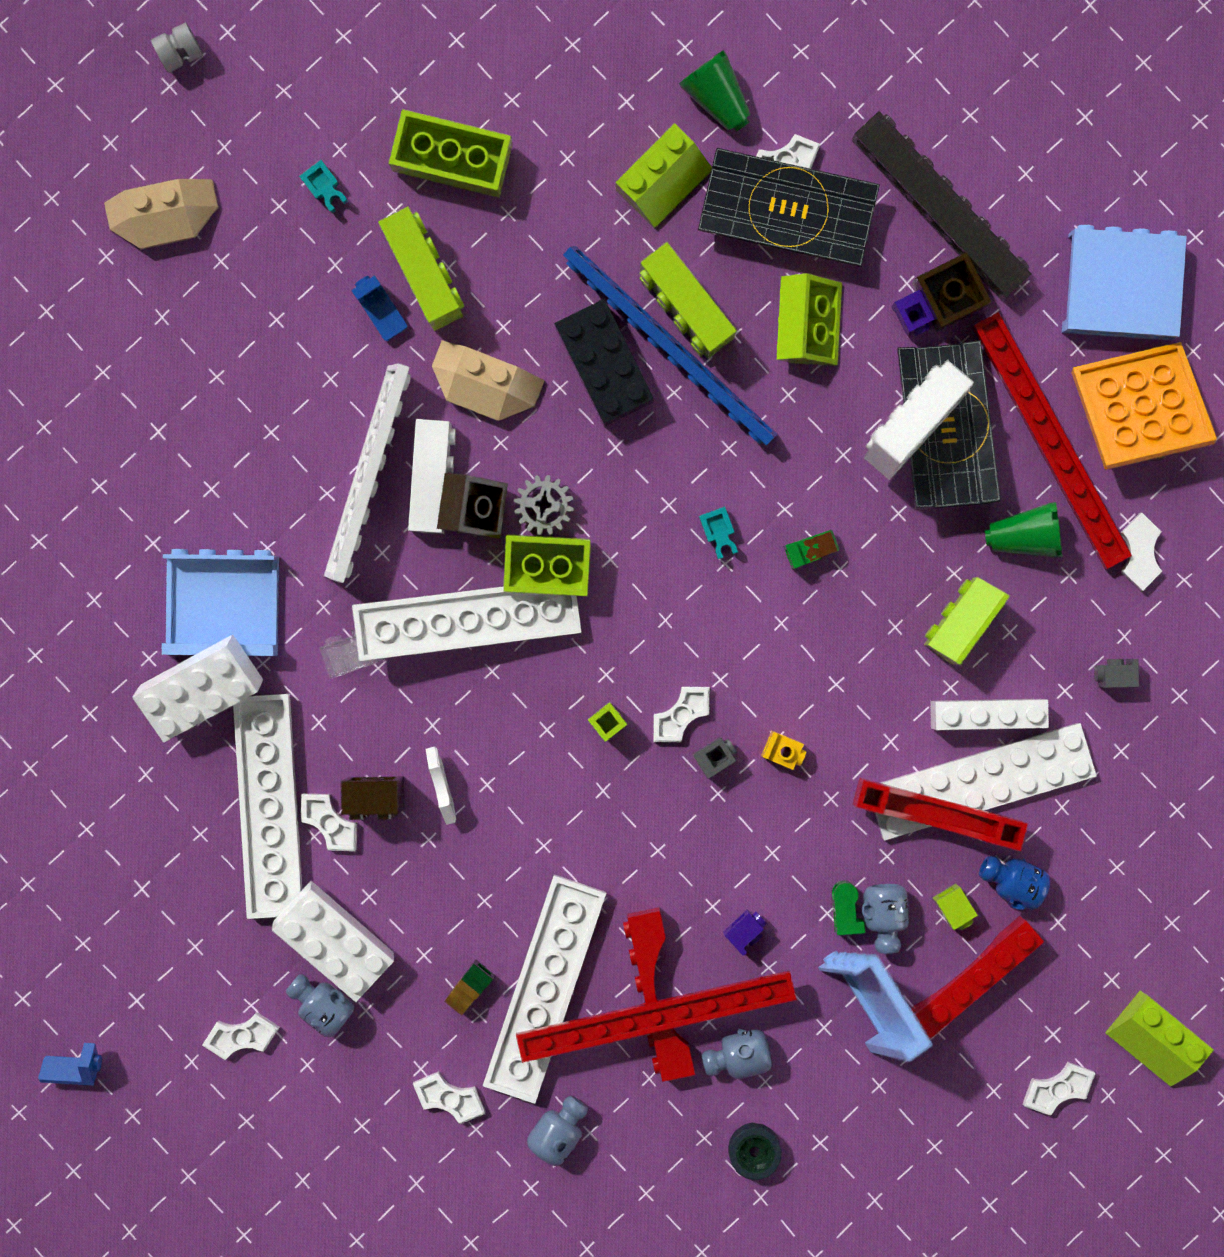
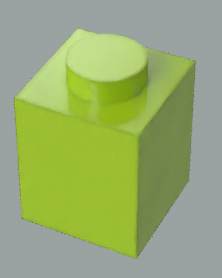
(607, 721)
(955, 907)

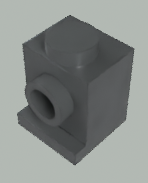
(1117, 673)
(708, 765)

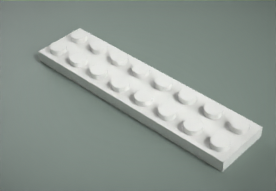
(364, 481)
(460, 621)
(998, 775)
(267, 804)
(545, 983)

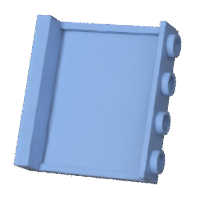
(1125, 283)
(221, 597)
(896, 1026)

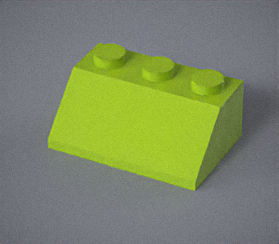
(663, 176)
(809, 320)
(547, 565)
(965, 620)
(1158, 1040)

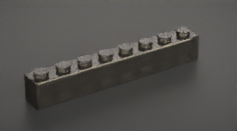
(940, 204)

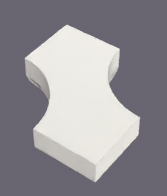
(797, 152)
(1140, 539)
(672, 723)
(441, 785)
(338, 832)
(228, 1038)
(438, 1093)
(1049, 1093)

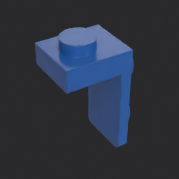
(379, 307)
(72, 1069)

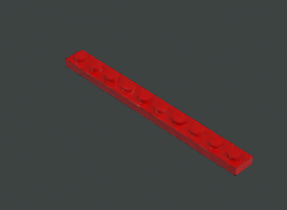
(1051, 441)
(655, 1016)

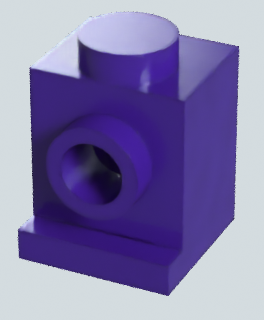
(913, 303)
(745, 930)

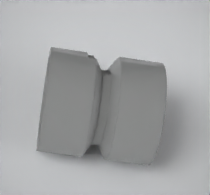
(177, 47)

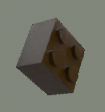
(952, 291)
(472, 505)
(372, 797)

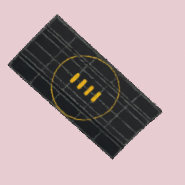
(788, 207)
(958, 458)

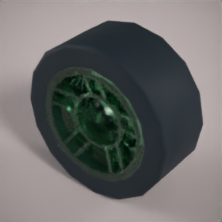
(767, 1158)

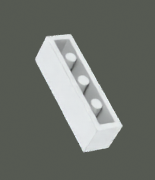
(430, 463)
(989, 714)

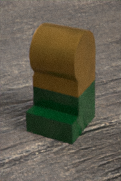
(469, 987)

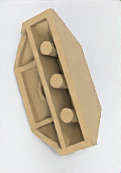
(162, 211)
(484, 382)

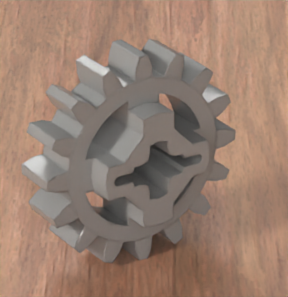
(530, 503)

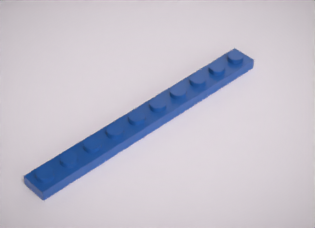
(660, 337)

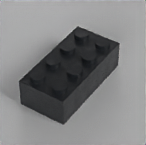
(604, 362)

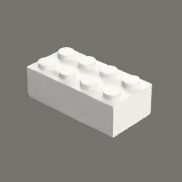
(916, 419)
(198, 688)
(333, 941)

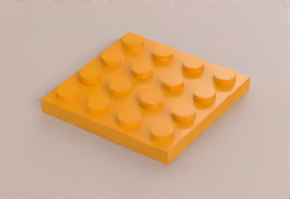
(1143, 405)

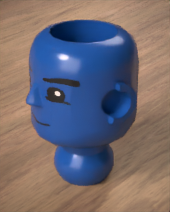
(1017, 882)

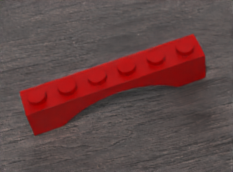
(940, 813)
(648, 936)
(997, 960)

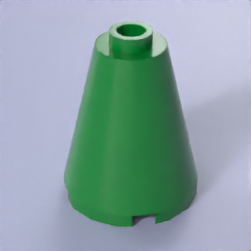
(718, 92)
(1028, 533)

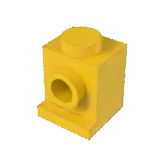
(773, 748)

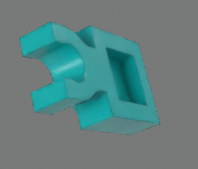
(322, 184)
(718, 527)

